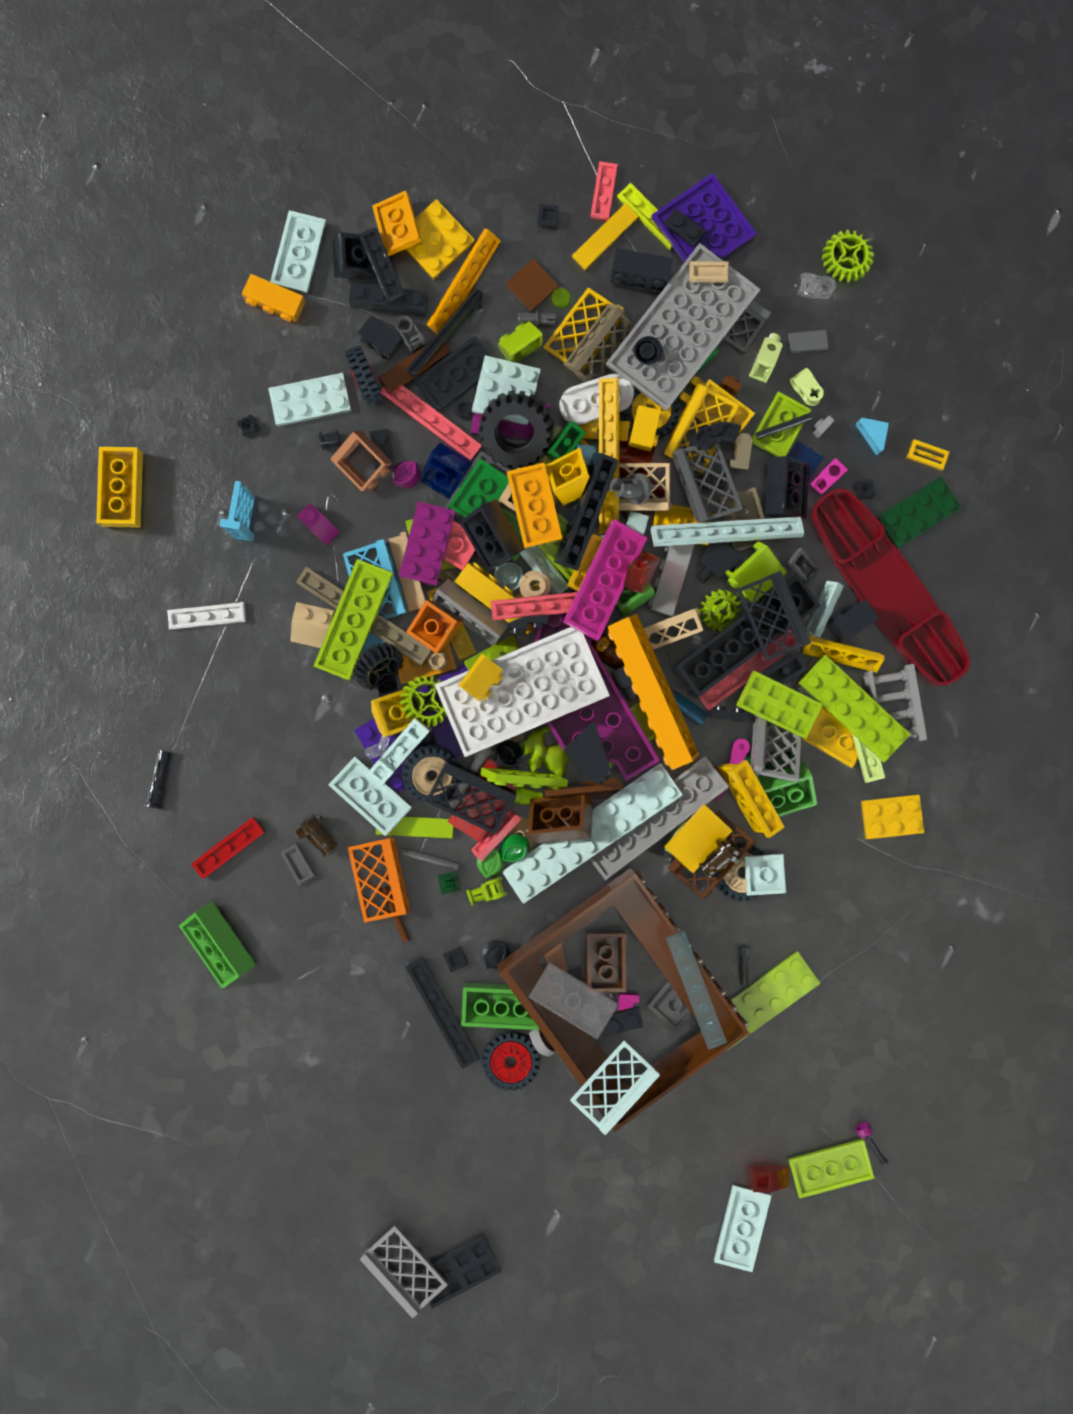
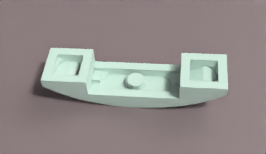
(398, 751)

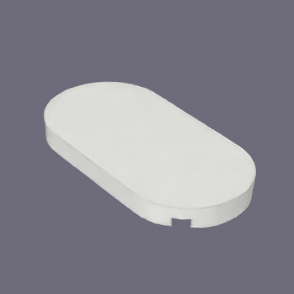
(582, 401)

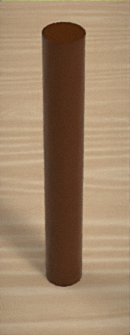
(397, 920)

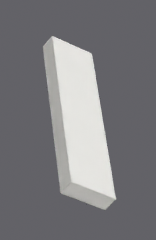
(206, 615)

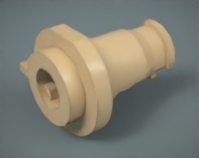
(534, 576)

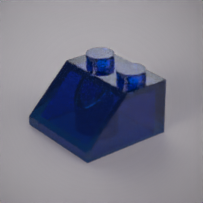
(445, 470)

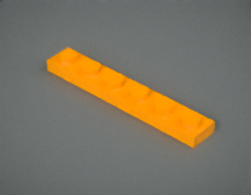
(464, 279)

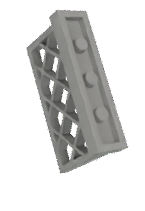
(759, 751)
(389, 1278)

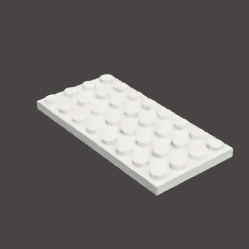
(520, 697)

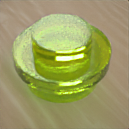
(560, 297)

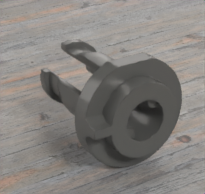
(635, 488)

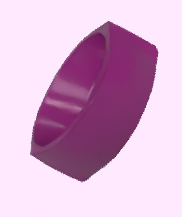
(406, 474)

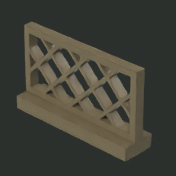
(595, 339)

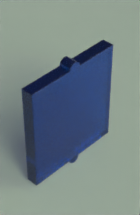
(806, 454)

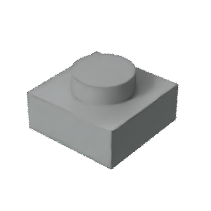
(822, 425)

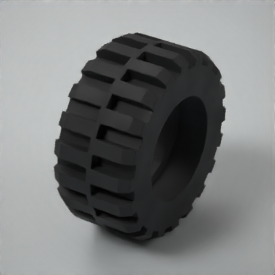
(508, 452)

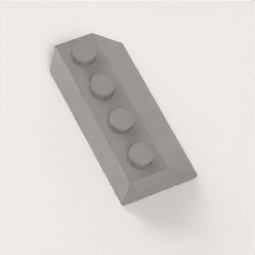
(470, 611)

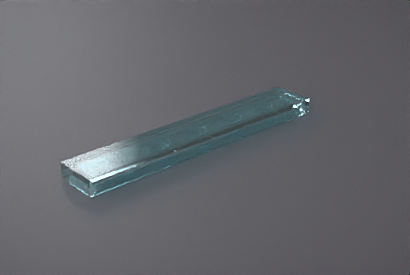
(696, 990)

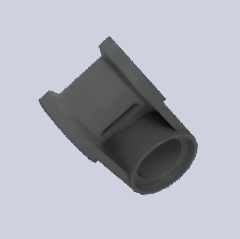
(412, 336)

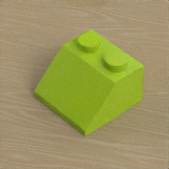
(520, 342)

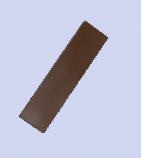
(398, 374)

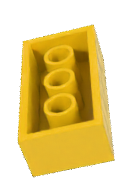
(119, 487)

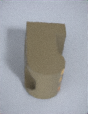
(742, 452)

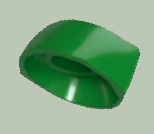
(515, 848)

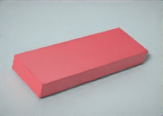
(604, 191)
(491, 840)

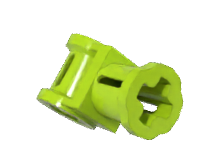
(488, 891)

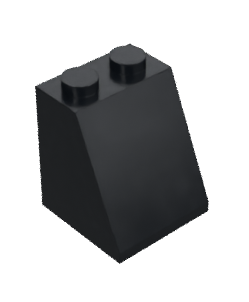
(589, 754)

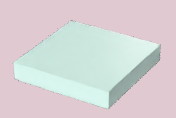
(765, 874)

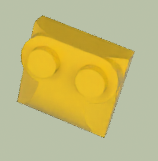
(389, 715)

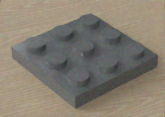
(673, 653)

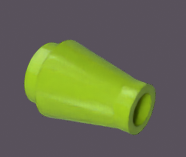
(524, 795)

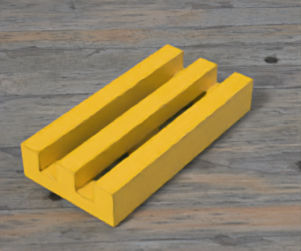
(911, 456)

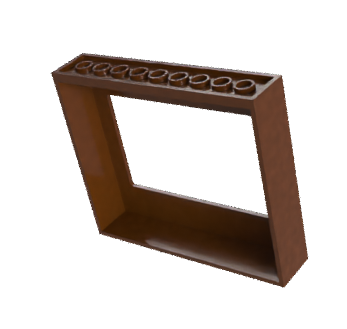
(580, 1050)

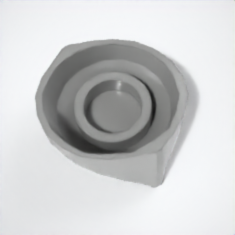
(541, 1043)

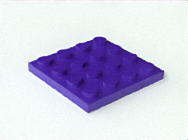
(714, 212)

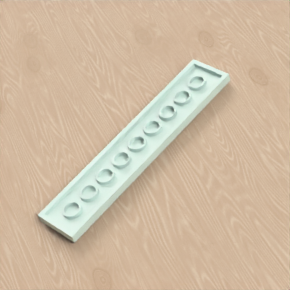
(609, 823)

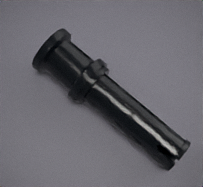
(156, 788)

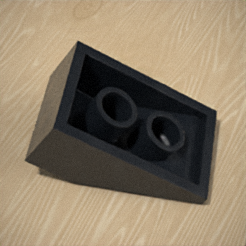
(351, 259)

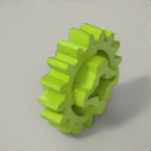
(719, 609)

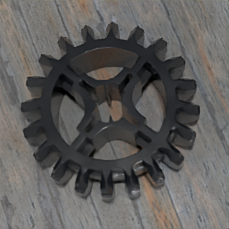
(378, 666)

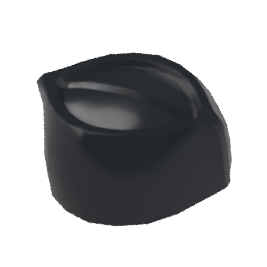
(648, 350)
(508, 754)
(494, 953)

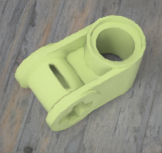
(805, 384)

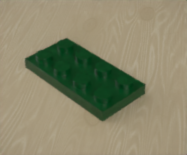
(918, 512)

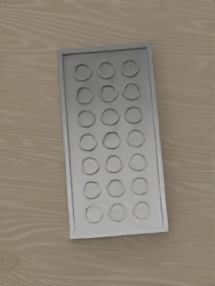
(689, 324)

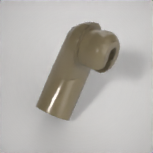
(447, 574)

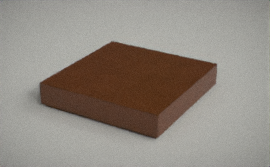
(531, 285)

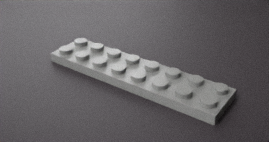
(697, 784)

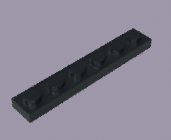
(442, 1012)

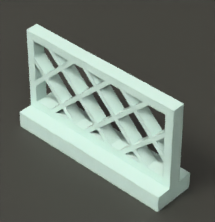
(627, 1100)

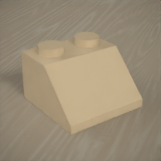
(310, 624)

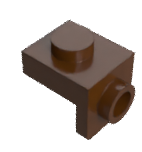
(730, 385)

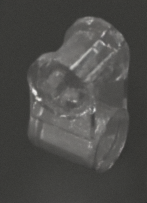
(815, 285)

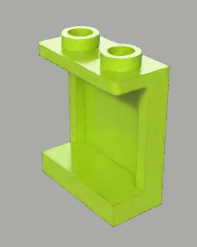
(758, 566)

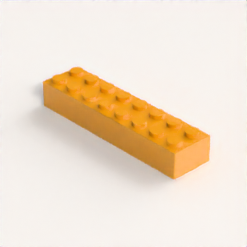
(653, 692)

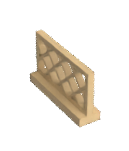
(652, 503)

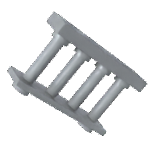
(911, 694)

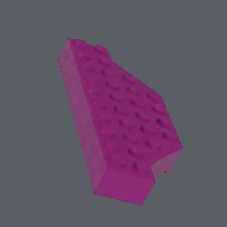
(616, 725)

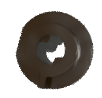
(316, 834)
(720, 857)

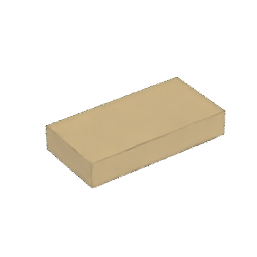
(708, 271)

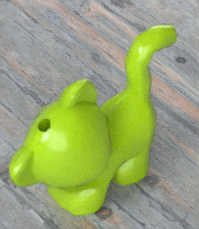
(552, 757)

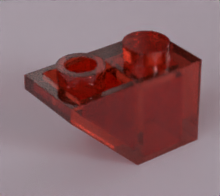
(768, 1178)

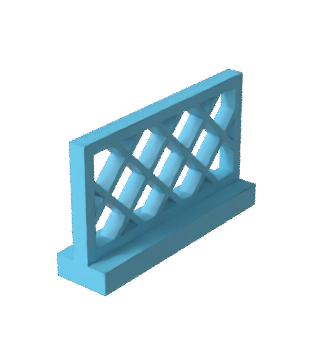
(240, 513)
(387, 563)

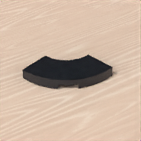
(717, 433)

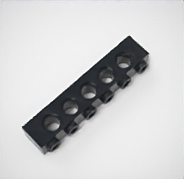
(586, 512)

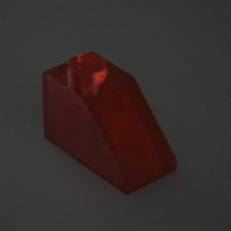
(641, 571)

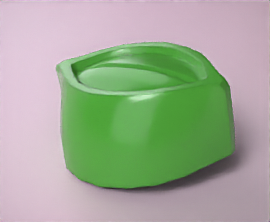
(492, 864)

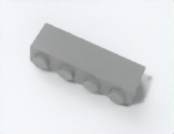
(671, 579)

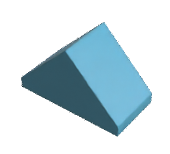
(874, 433)

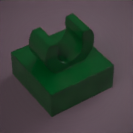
(449, 882)

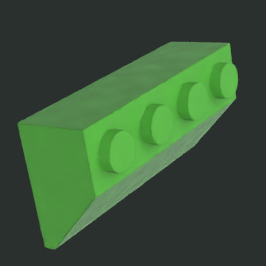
(217, 944)
(493, 1007)

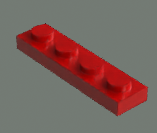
(228, 848)

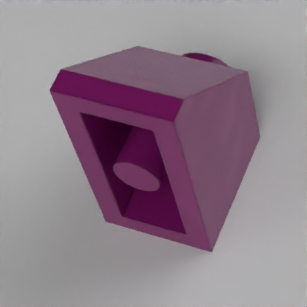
(318, 524)

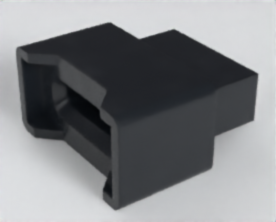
(624, 682)

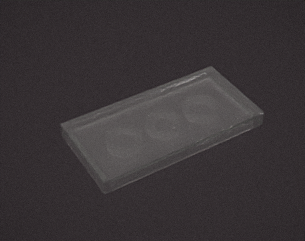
(573, 1000)

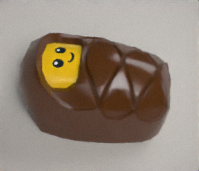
(607, 652)

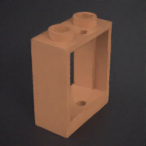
(347, 448)

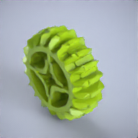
(840, 242)
(419, 698)

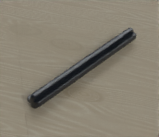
(444, 332)

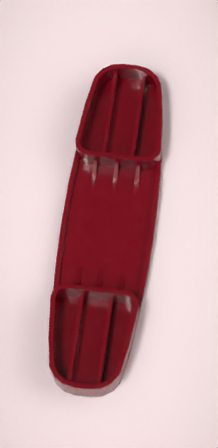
(890, 586)

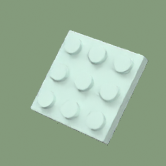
(500, 377)

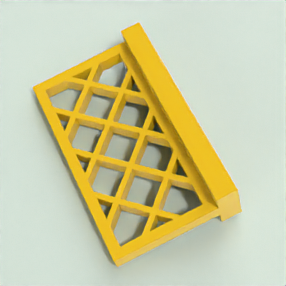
(565, 323)
(687, 416)
(751, 798)

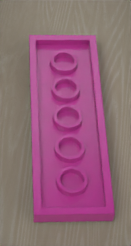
(604, 580)

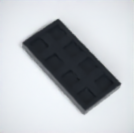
(462, 1270)

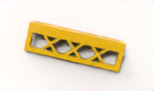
(844, 654)

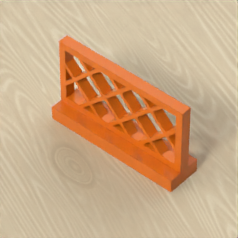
(395, 880)

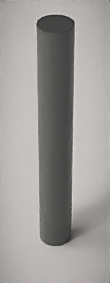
(429, 858)

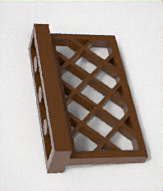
(593, 791)
(678, 868)

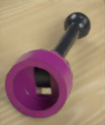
(865, 1131)

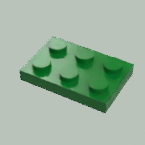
(480, 487)

